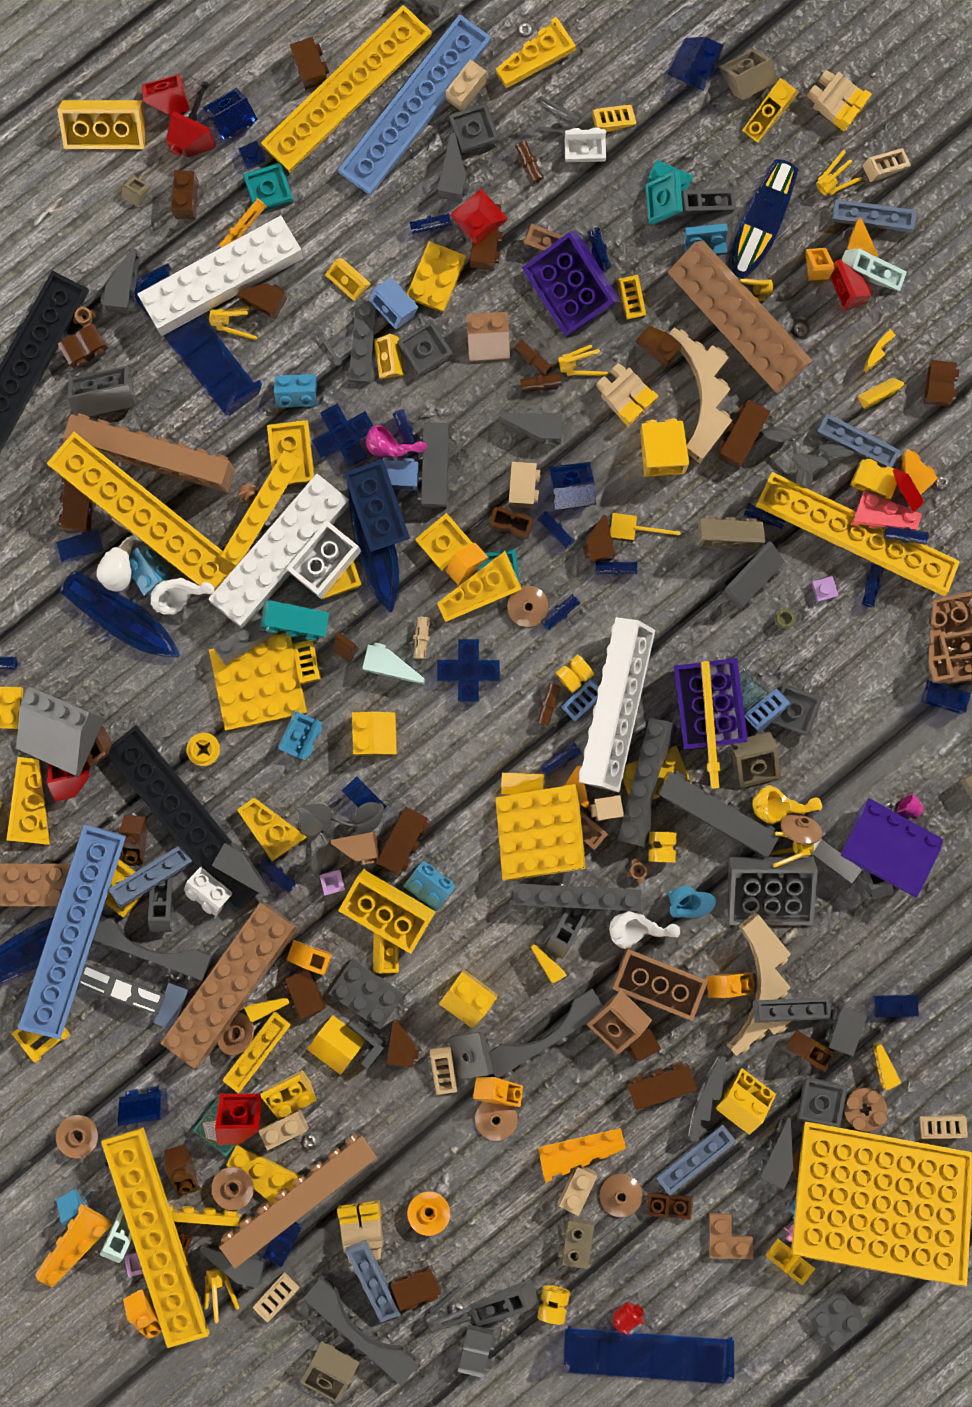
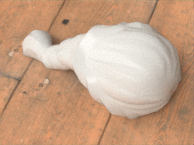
(115, 568)
(173, 594)
(630, 927)

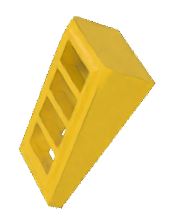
(612, 111)
(622, 292)
(307, 678)
(551, 969)
(259, 1010)
(886, 1071)

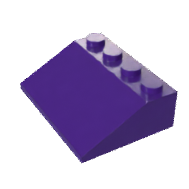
(570, 283)
(727, 704)
(891, 847)

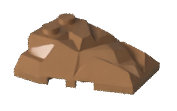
(951, 639)

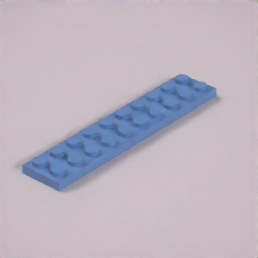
(413, 105)
(71, 931)

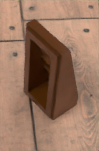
(344, 647)

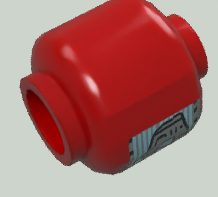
(628, 1318)

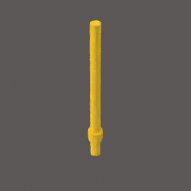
(713, 766)

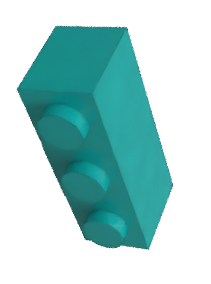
(294, 620)

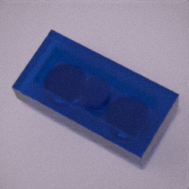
(896, 1005)

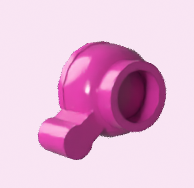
(910, 807)

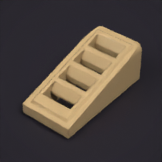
(874, 169)
(445, 1053)
(962, 1126)
(262, 1311)

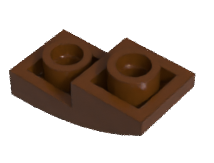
(669, 1206)

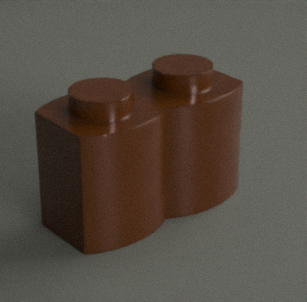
(83, 346)
(940, 383)
(505, 521)

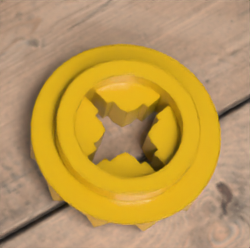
(203, 739)

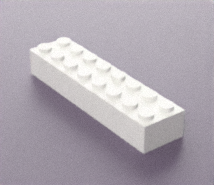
(221, 275)
(266, 563)
(617, 704)

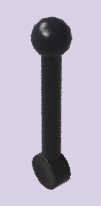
(193, 115)

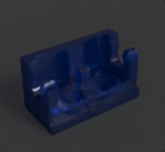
(945, 697)

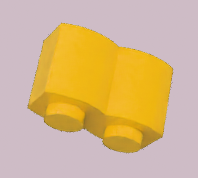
(874, 479)

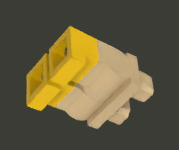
(840, 99)
(627, 394)
(371, 1227)

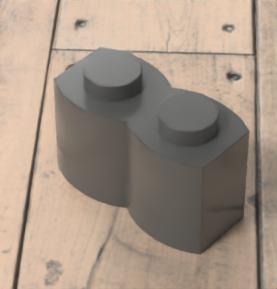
(475, 1351)

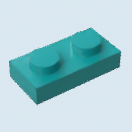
(661, 169)

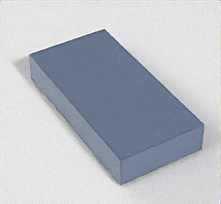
(172, 1005)

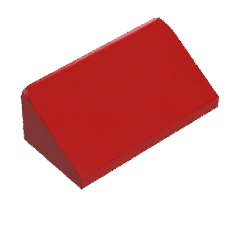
(908, 489)

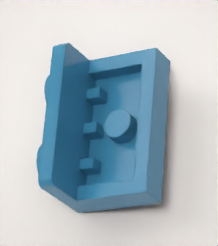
(295, 390)
(147, 569)
(300, 735)
(429, 886)

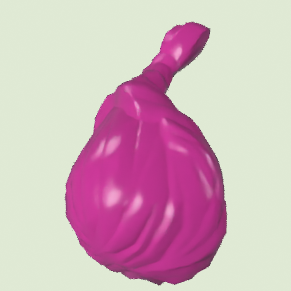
(383, 445)

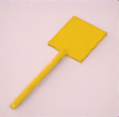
(624, 527)

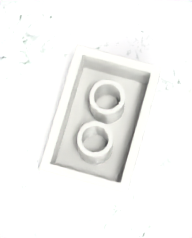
(323, 559)

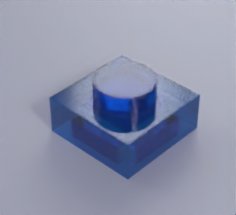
(251, 154)

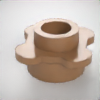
(83, 311)
(247, 493)
(644, 869)

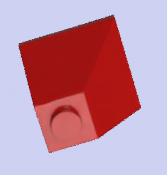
(166, 95)
(188, 136)
(478, 216)
(849, 286)
(64, 784)
(237, 1118)

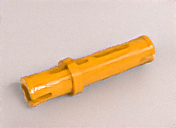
(244, 223)

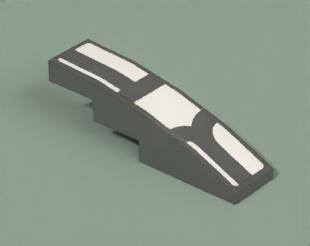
(121, 989)
(710, 1090)

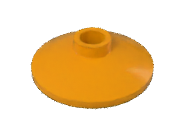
(421, 1221)

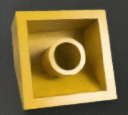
(374, 733)

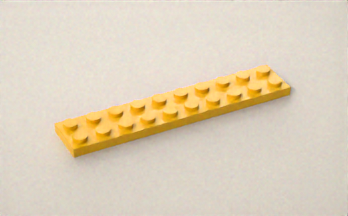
(346, 88)
(140, 512)
(833, 523)
(155, 1237)

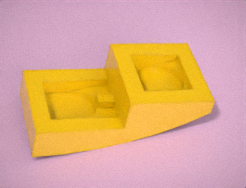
(877, 354)
(793, 1265)

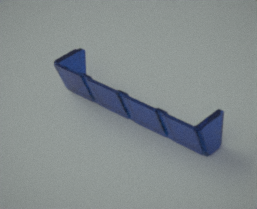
(206, 355)
(648, 1356)

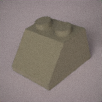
(749, 74)
(756, 760)
(329, 1372)

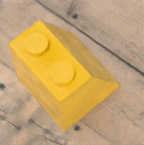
(663, 448)
(468, 999)

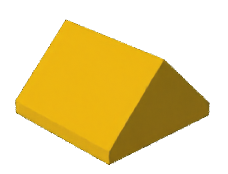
(336, 1044)

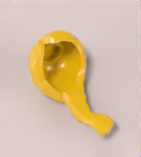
(772, 805)

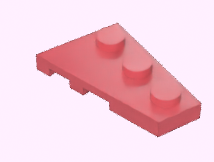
(880, 512)

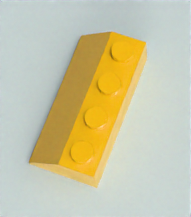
(102, 124)
(387, 911)

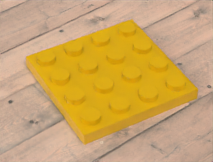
(259, 684)
(540, 832)

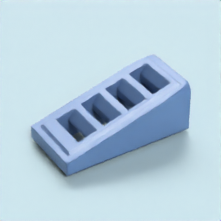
(594, 684)
(756, 710)

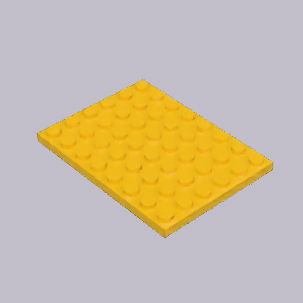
(883, 1204)

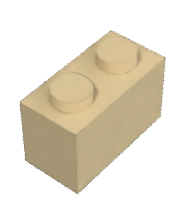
(466, 85)
(522, 485)
(607, 808)
(283, 1129)
(577, 1189)

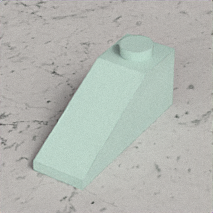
(874, 269)
(386, 663)
(117, 1239)

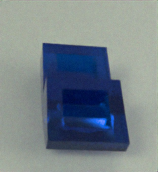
(79, 546)
(360, 793)
(282, 1244)

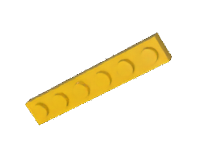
(261, 508)

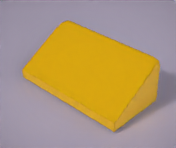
(347, 279)
(388, 357)
(880, 392)
(520, 783)
(385, 955)

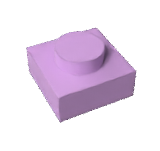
(824, 589)
(332, 882)
(133, 1264)

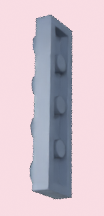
(874, 215)
(858, 441)
(150, 876)
(695, 1159)
(373, 1281)

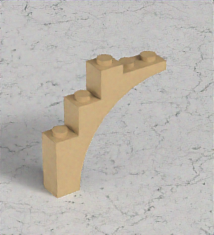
(712, 392)
(768, 954)

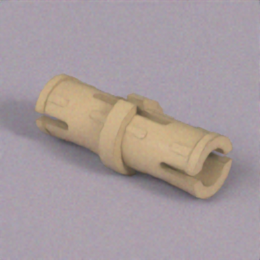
(421, 638)

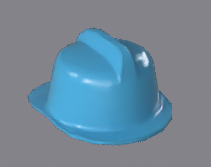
(690, 903)

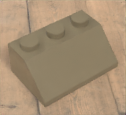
(730, 533)

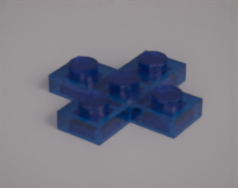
(343, 435)
(468, 670)

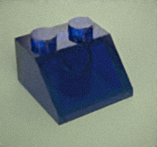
(696, 61)
(230, 113)
(572, 485)
(142, 1106)

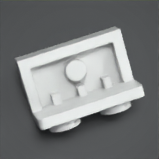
(585, 145)
(207, 891)

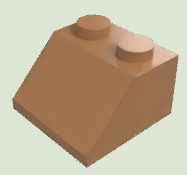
(488, 336)
(359, 847)
(619, 1022)

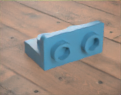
(712, 235)

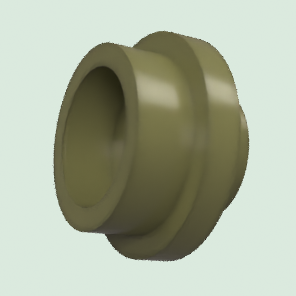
(784, 619)

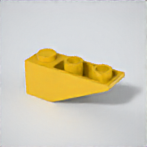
(770, 110)

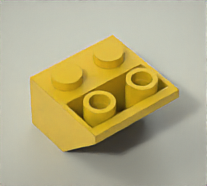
(289, 1095)
(746, 1101)

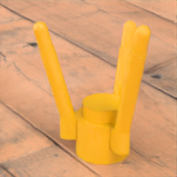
(827, 182)
(760, 287)
(221, 317)
(568, 362)
(802, 850)
(213, 1280)

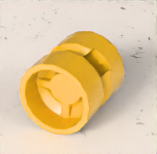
(575, 673)
(662, 847)
(553, 1312)

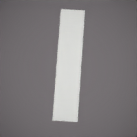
(835, 861)

